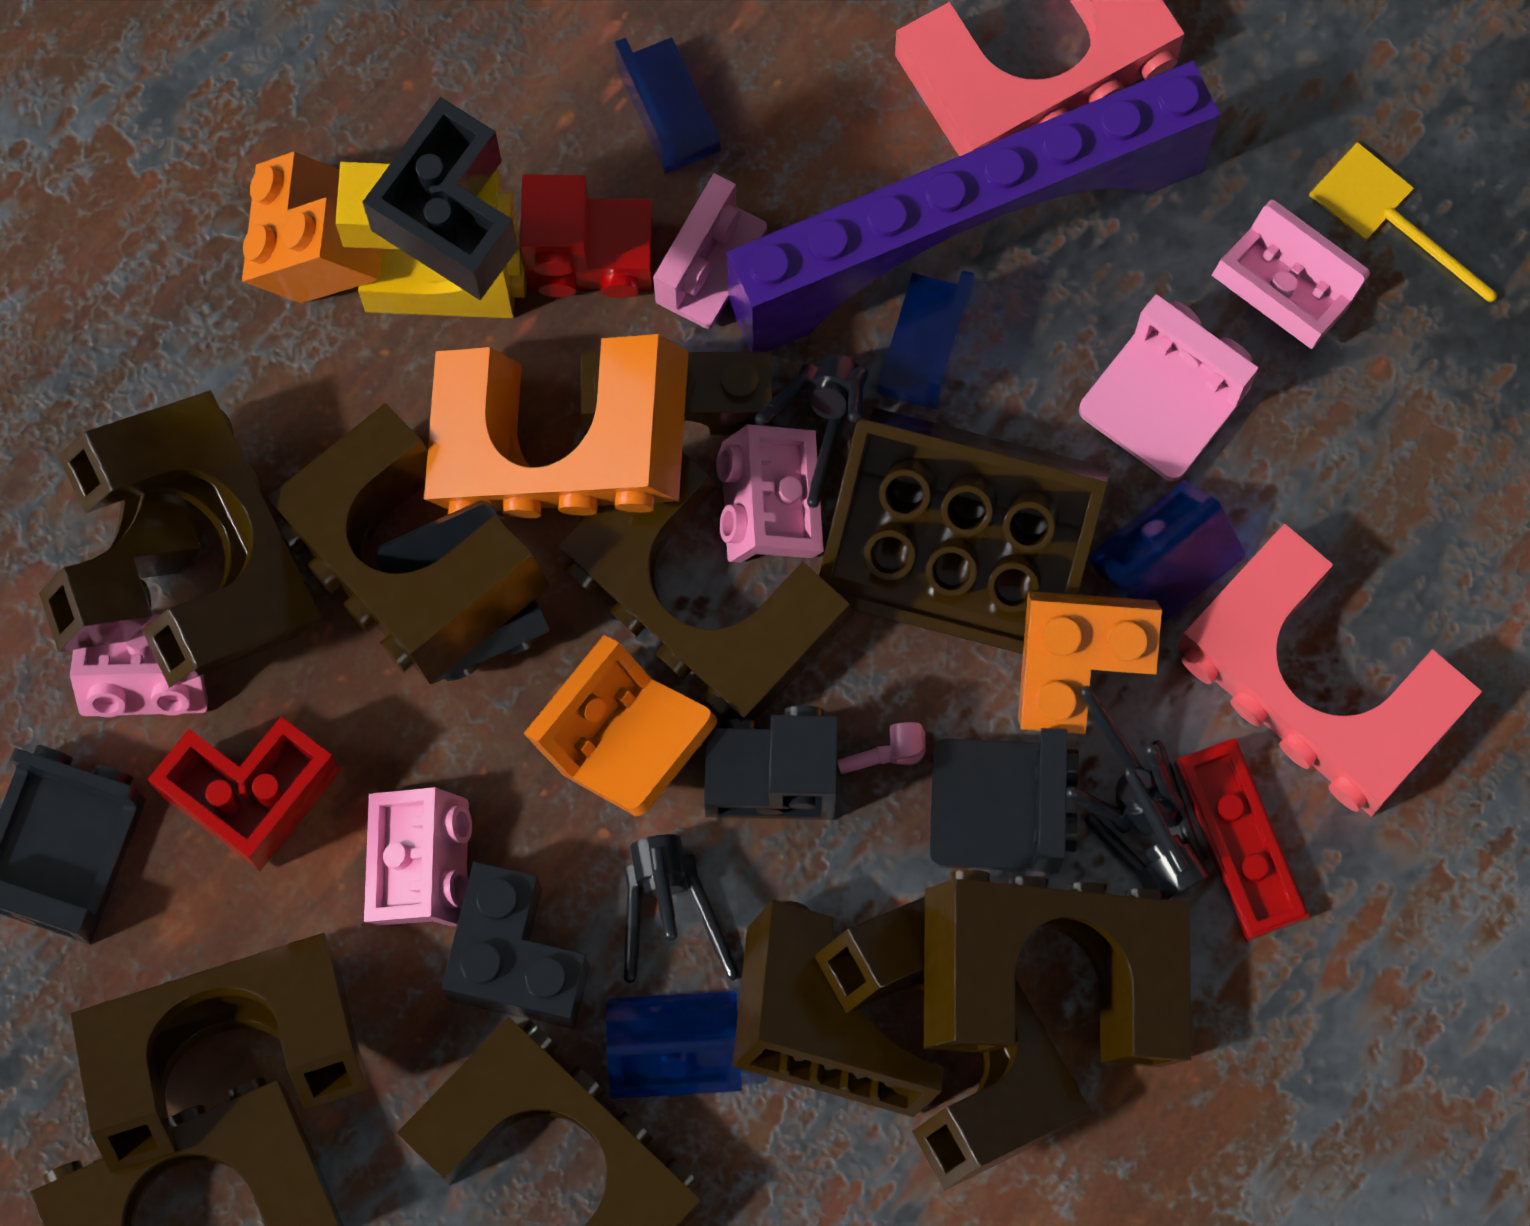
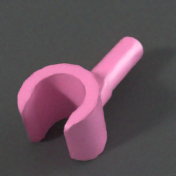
(905, 748)

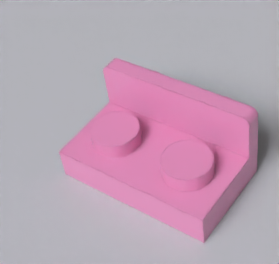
(694, 271)
(766, 493)
(129, 682)
(416, 857)

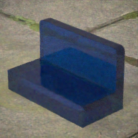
(666, 103)
(925, 339)
(1171, 550)
(672, 1044)

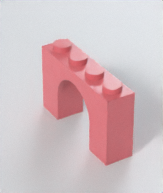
(984, 104)
(1359, 753)

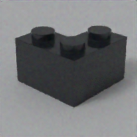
(431, 204)
(773, 770)
(497, 963)

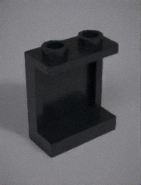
(63, 841)

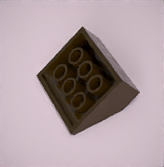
(957, 527)

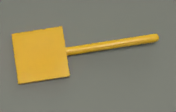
(1366, 193)

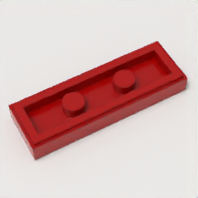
(1241, 840)

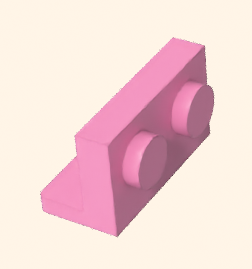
(1292, 274)

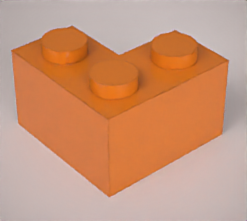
(294, 235)
(1069, 639)

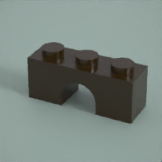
(721, 389)

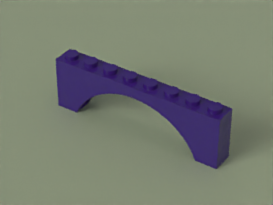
(1125, 140)

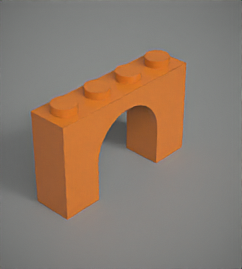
(623, 460)

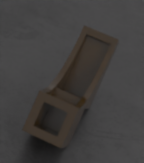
(105, 596)

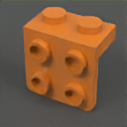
(619, 729)

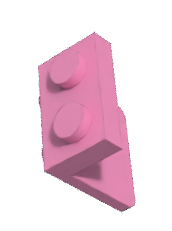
(1169, 389)

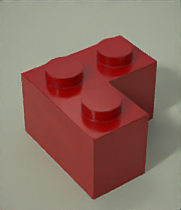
(583, 240)
(252, 804)

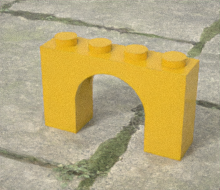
(405, 282)

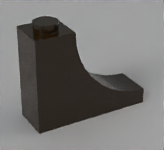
(798, 1029)

